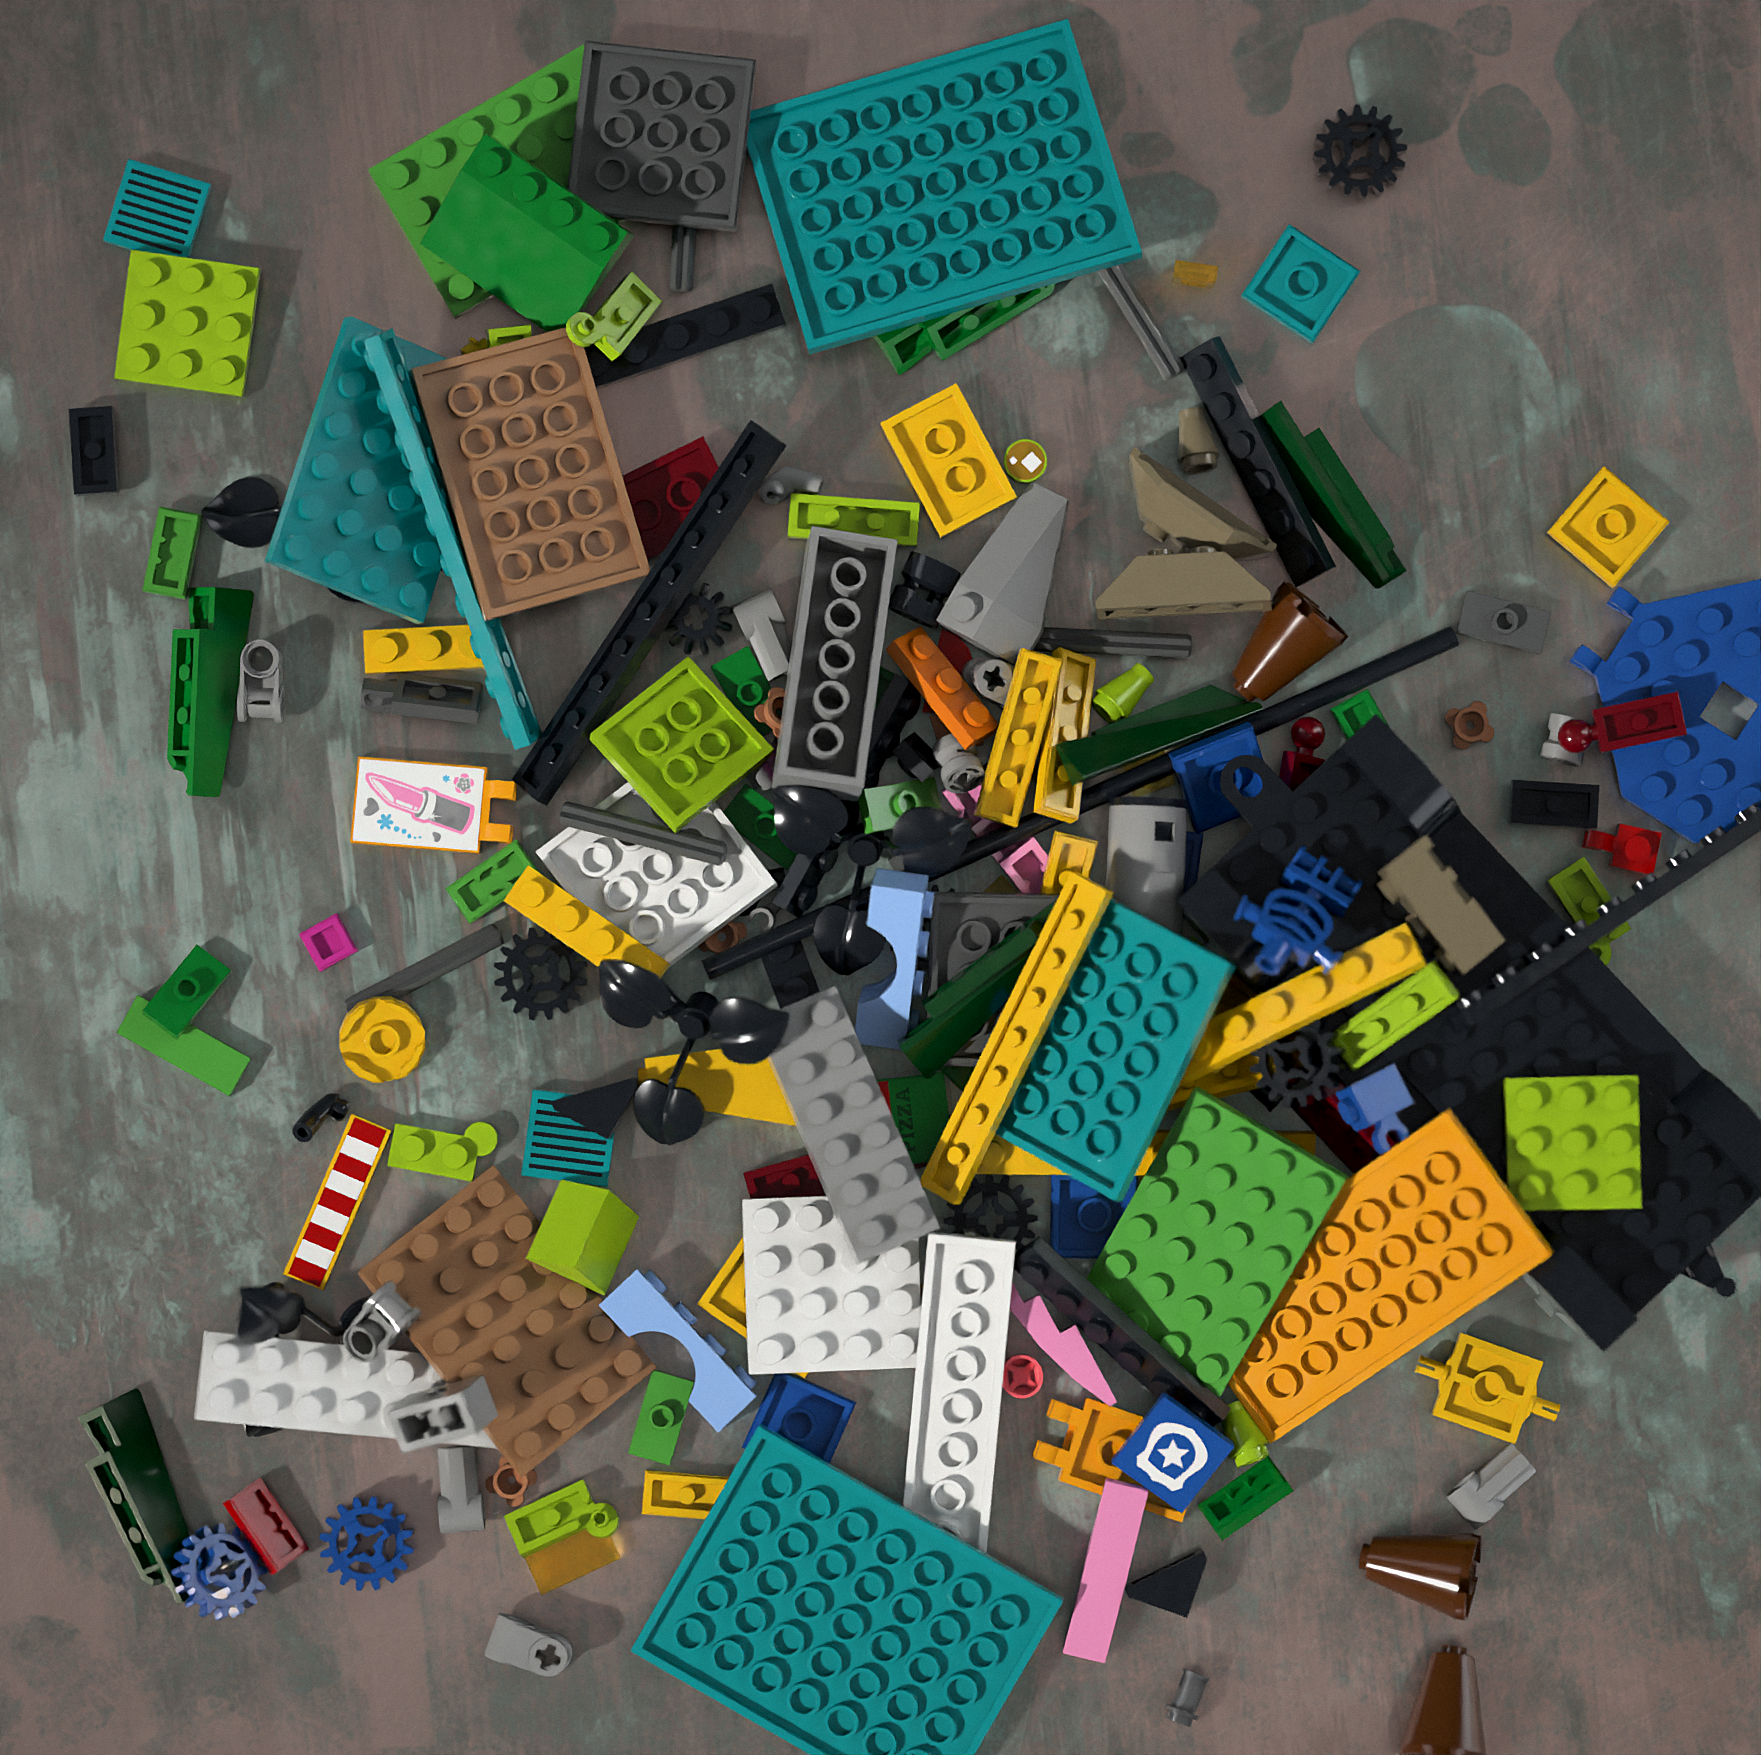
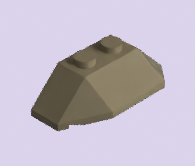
(1189, 517)
(1182, 586)

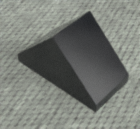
(600, 1107)
(1171, 1585)

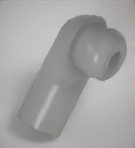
(787, 481)

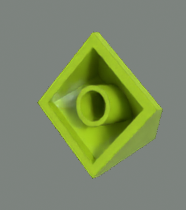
(583, 1234)

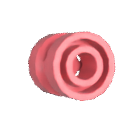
(1026, 1379)

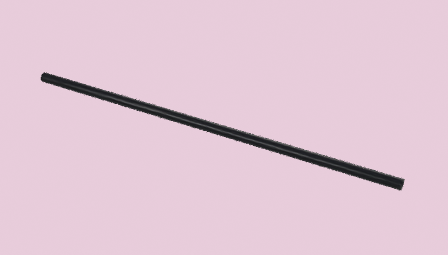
(1113, 787)

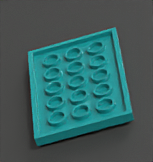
(351, 497)
(1115, 1050)

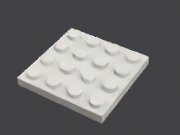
(654, 894)
(813, 1303)

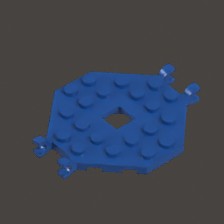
(1688, 649)

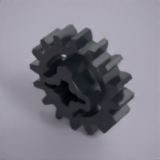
(1347, 139)
(525, 997)
(1314, 1069)
(1010, 1218)

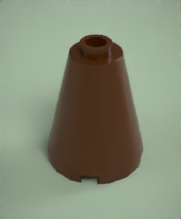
(1285, 644)
(1427, 1568)
(1446, 1708)

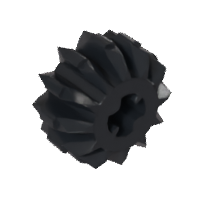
(710, 625)

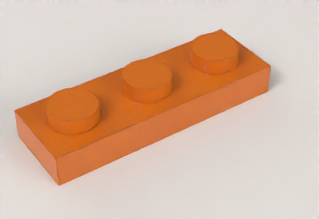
(942, 687)

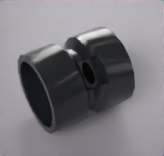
(929, 576)

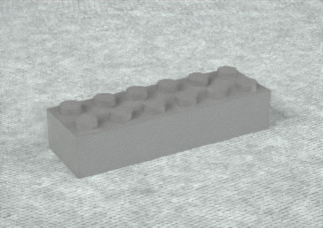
(835, 662)
(849, 1129)

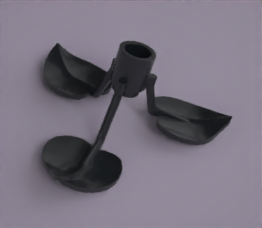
(247, 517)
(924, 836)
(743, 1025)
(277, 1310)

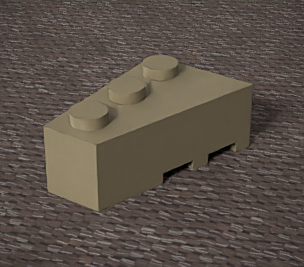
(1439, 907)

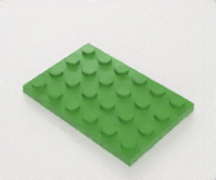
(528, 117)
(1214, 1235)

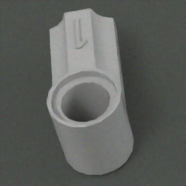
(764, 627)
(1483, 1493)
(460, 1500)

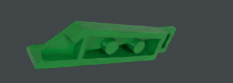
(953, 331)
(206, 685)

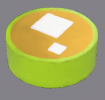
(1025, 461)

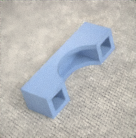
(897, 912)
(718, 1388)

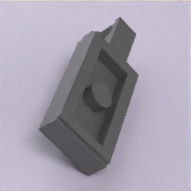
(424, 697)

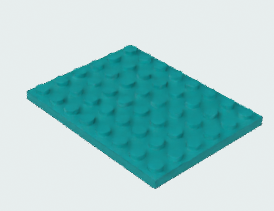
(940, 186)
(843, 1614)

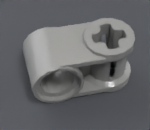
(1000, 675)
(261, 685)
(379, 1324)
(520, 1643)

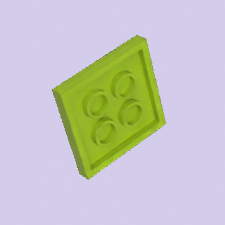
(187, 323)
(681, 744)
(1573, 1142)

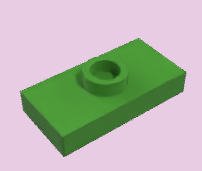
(172, 553)
(884, 804)
(489, 882)
(661, 1417)

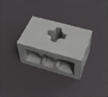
(442, 1414)

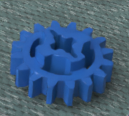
(355, 1525)
(227, 1590)

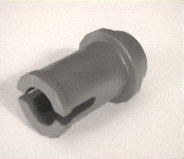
(1187, 1698)

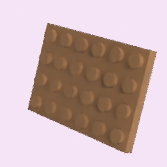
(530, 473)
(494, 1314)

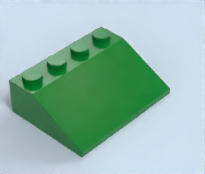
(524, 236)

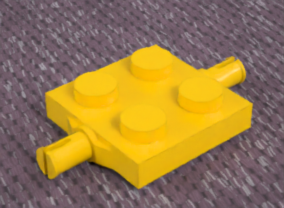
(1487, 1388)

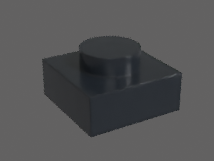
(915, 757)

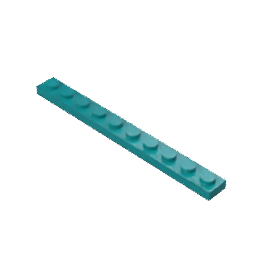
(412, 438)

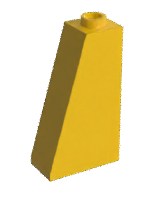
(725, 1085)

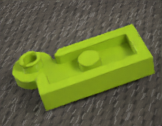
(616, 319)
(1580, 896)
(440, 1151)
(560, 1517)

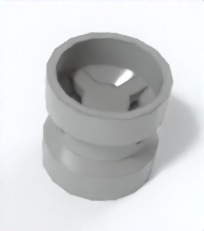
(1552, 749)
(960, 769)

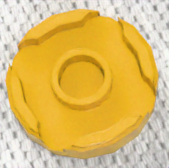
(382, 1039)

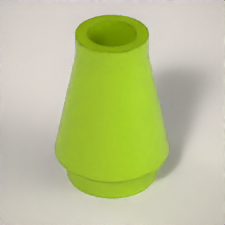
(1121, 695)
(1246, 1435)

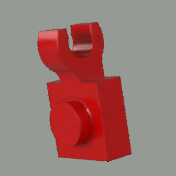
(1630, 847)

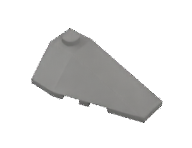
(1007, 585)

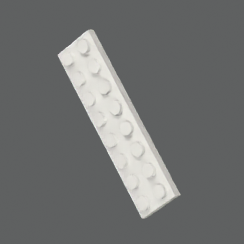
(959, 1382)
(309, 1386)

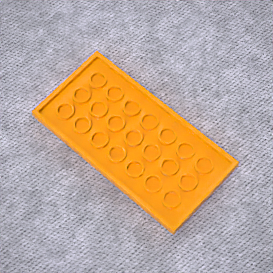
(1388, 1267)

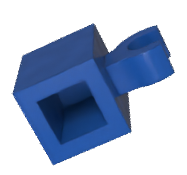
(1375, 1102)

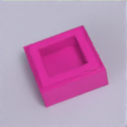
(328, 942)

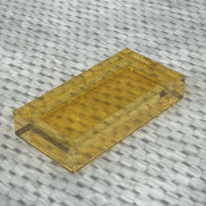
(570, 1560)

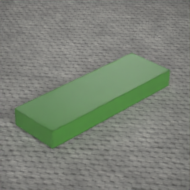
(192, 1052)

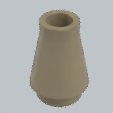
(1196, 444)

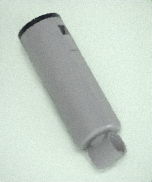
(1148, 856)

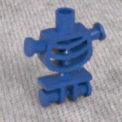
(1295, 921)

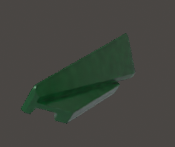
(1334, 498)
(1152, 732)
(971, 998)
(137, 1488)

